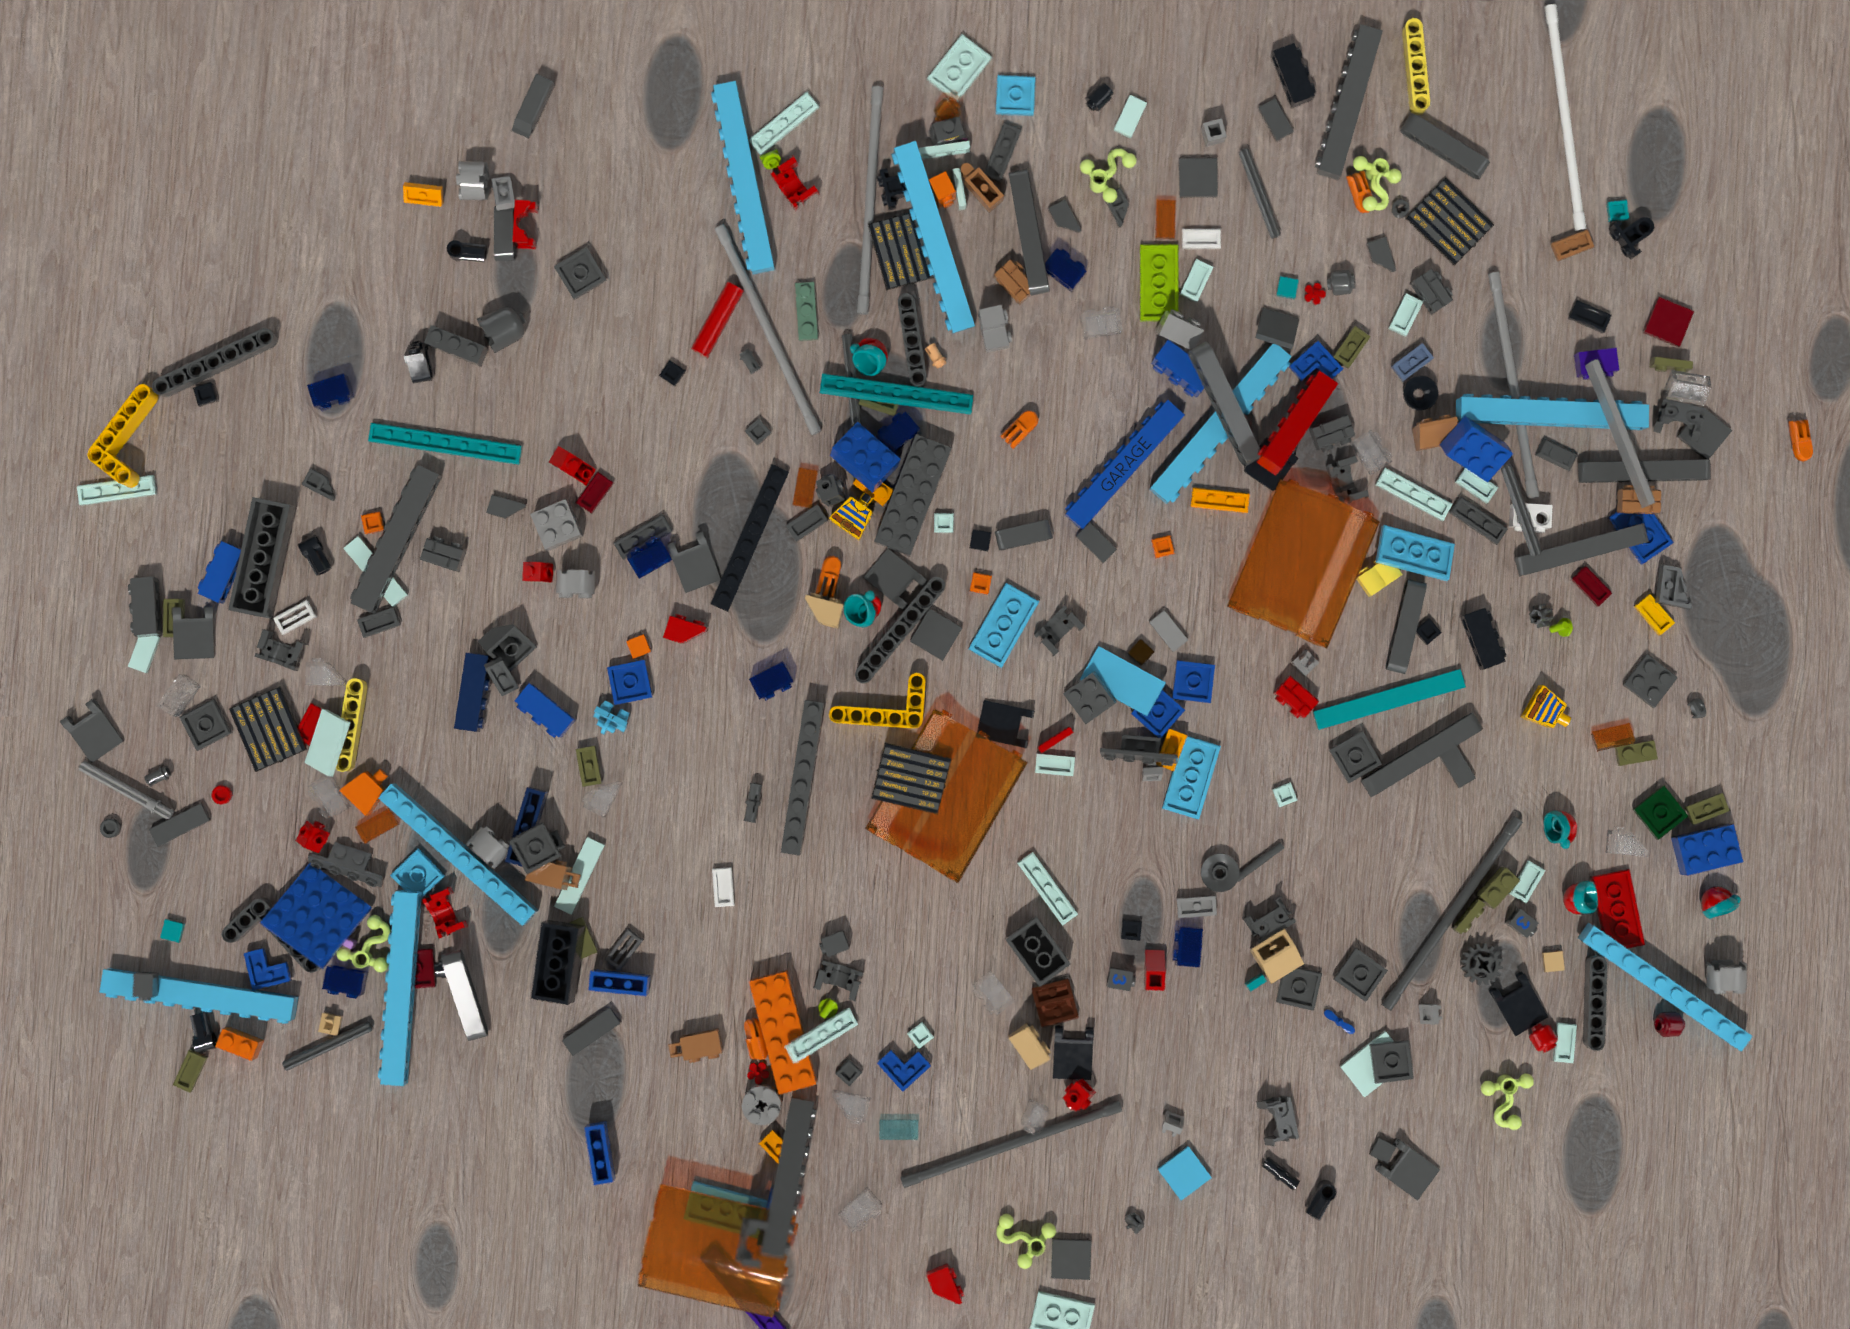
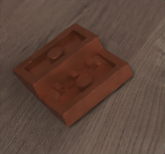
(1055, 1003)

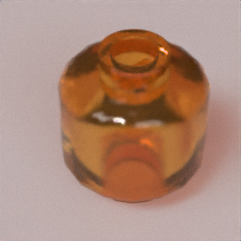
(947, 109)

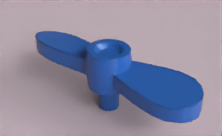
(1339, 1021)

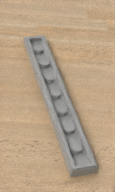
(1620, 433)

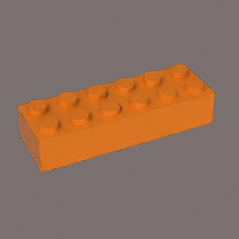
(780, 1026)

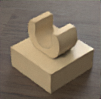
(330, 1023)

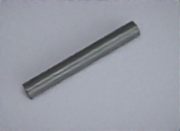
(1260, 861)

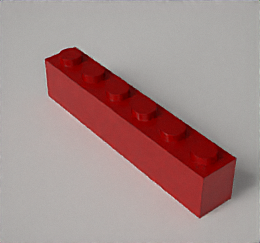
(1297, 423)

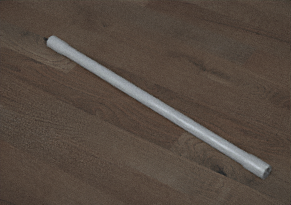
(876, 102)
(726, 241)
(1496, 289)

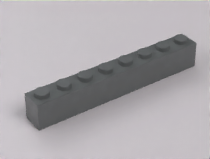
(1349, 102)
(396, 539)
(802, 777)
(787, 1179)

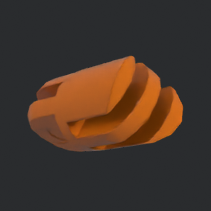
(1359, 189)
(1020, 428)
(1801, 439)
(831, 570)
(755, 1039)

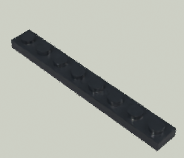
(749, 537)

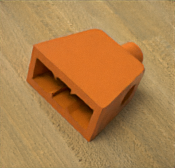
(365, 791)

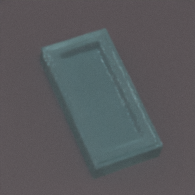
(898, 1129)

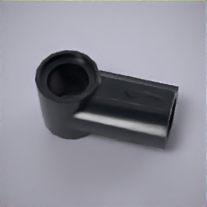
(468, 252)
(313, 551)
(204, 1037)
(1321, 1201)

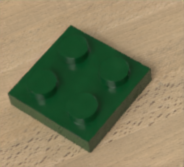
(1660, 812)

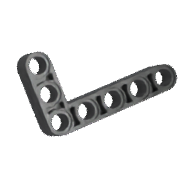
(256, 917)

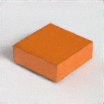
(372, 522)
(1162, 546)
(980, 583)
(638, 646)

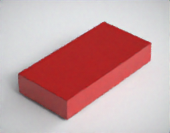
(309, 722)
(1055, 739)

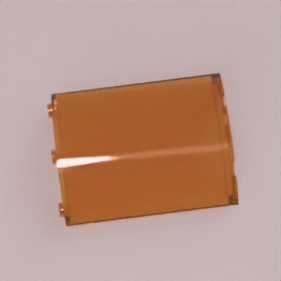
(1304, 562)
(974, 793)
(695, 1249)

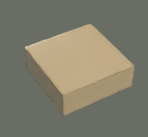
(1553, 961)

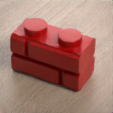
(1295, 697)

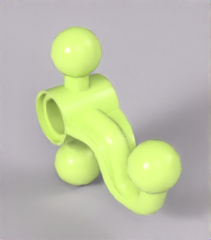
(1087, 167)
(1393, 176)
(380, 964)
(1488, 1088)
(1024, 1260)

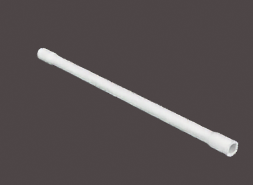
(1552, 21)

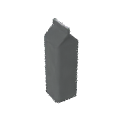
(533, 106)

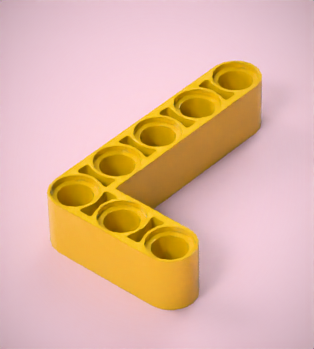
(121, 435)
(886, 713)

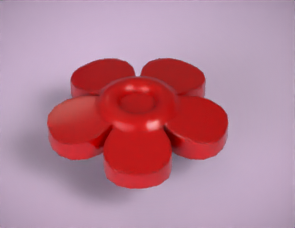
(1314, 293)
(757, 1072)

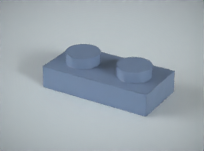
(1412, 362)

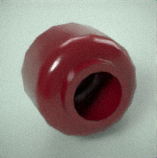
(1669, 1024)

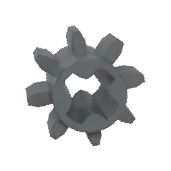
(1541, 615)

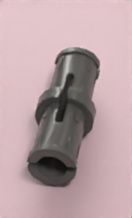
(752, 802)

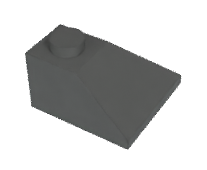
(507, 643)

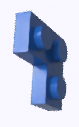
(1316, 358)
(263, 975)
(903, 1073)

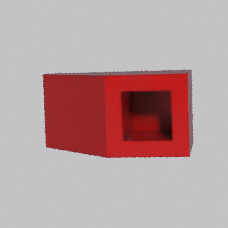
(572, 465)
(683, 631)
(1154, 970)
(943, 1283)

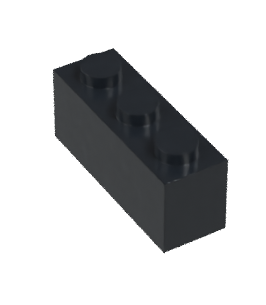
(1293, 75)
(1483, 638)

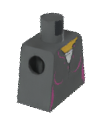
(948, 132)

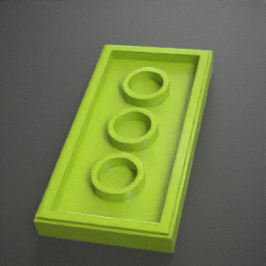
(1158, 281)

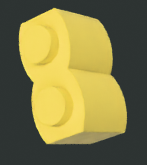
(1377, 577)

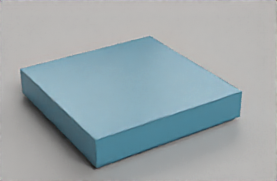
(1015, 95)
(418, 873)
(1184, 1173)

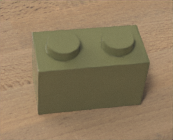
(1497, 887)

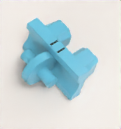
(609, 721)

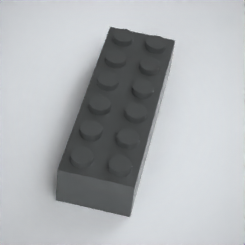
(913, 495)
(262, 558)

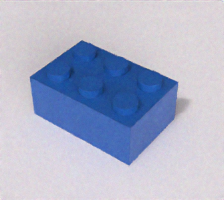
(1178, 367)
(1476, 449)
(865, 457)
(1707, 849)

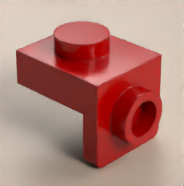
(537, 572)

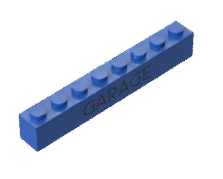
(1124, 465)

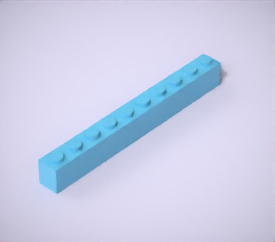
(744, 178)
(933, 236)
(1548, 412)
(1212, 432)
(458, 854)
(1665, 987)
(400, 990)
(205, 996)

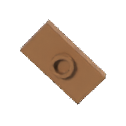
(1572, 245)

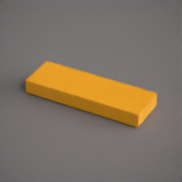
(1219, 500)

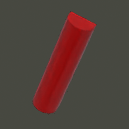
(717, 319)

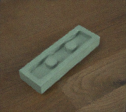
(806, 311)

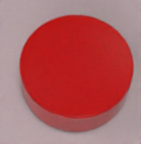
(221, 794)

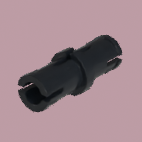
(1280, 1173)

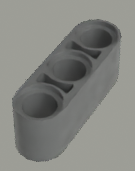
(503, 234)
(1023, 535)

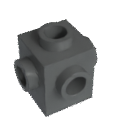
(830, 490)

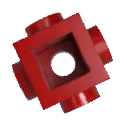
(312, 836)
(1078, 1095)

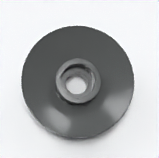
(1227, 879)

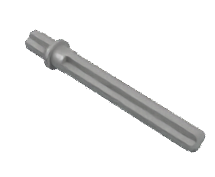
(153, 805)

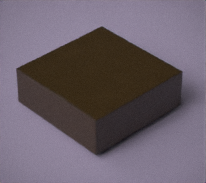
(1140, 652)

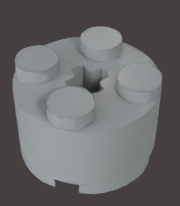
(473, 180)
(575, 583)
(488, 847)
(1726, 976)
(757, 1114)

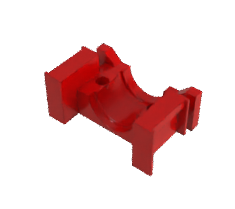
(792, 185)
(521, 210)
(443, 913)

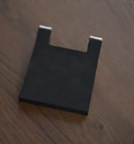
(1003, 723)
(1520, 1006)
(1073, 1055)

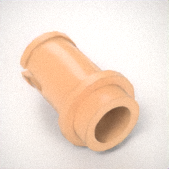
(935, 355)

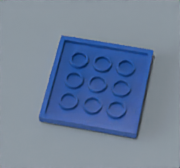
(316, 915)

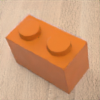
(943, 190)
(239, 1043)

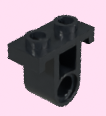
(892, 188)
(1631, 235)
(418, 362)

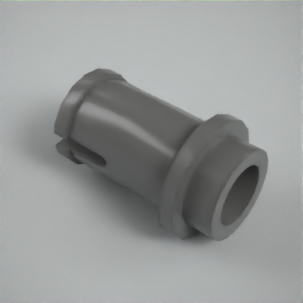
(749, 361)
(157, 776)

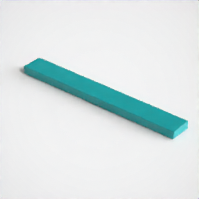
(896, 394)
(445, 443)
(1389, 699)

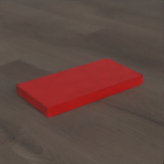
(1618, 908)

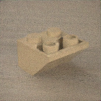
(827, 612)
(1277, 956)
(1029, 1047)

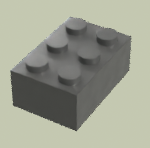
(1037, 951)

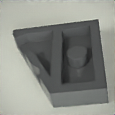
(1671, 588)

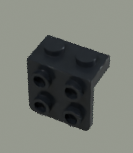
(1266, 477)

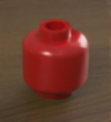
(1543, 1038)

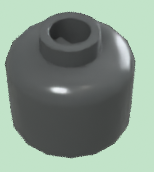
(1341, 282)

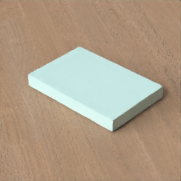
(959, 68)
(327, 742)
(1359, 1067)
(1061, 1312)

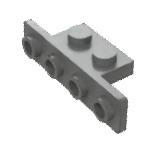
(1139, 748)
(347, 862)

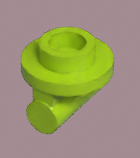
(771, 159)
(1563, 627)
(828, 1008)

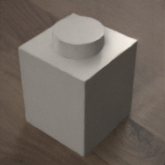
(1213, 132)

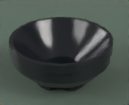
(1429, 389)

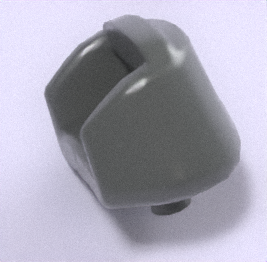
(1697, 708)
(1134, 1222)

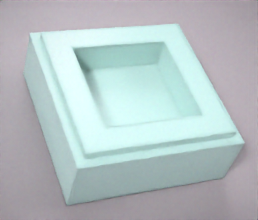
(943, 522)
(1284, 794)
(920, 1035)

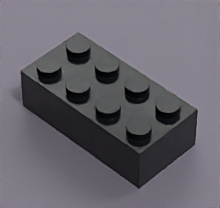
(557, 962)

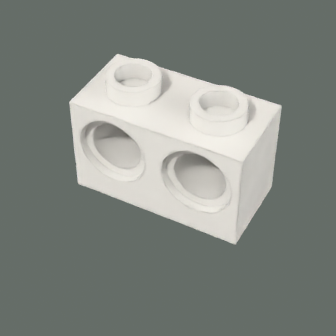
(1533, 510)

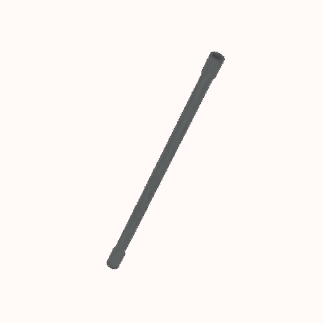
(1509, 831)
(1104, 1111)

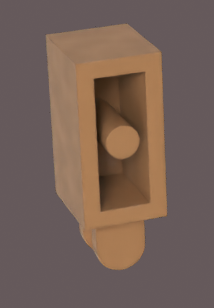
(981, 187)
(554, 875)
(698, 1045)

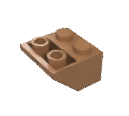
(1431, 433)

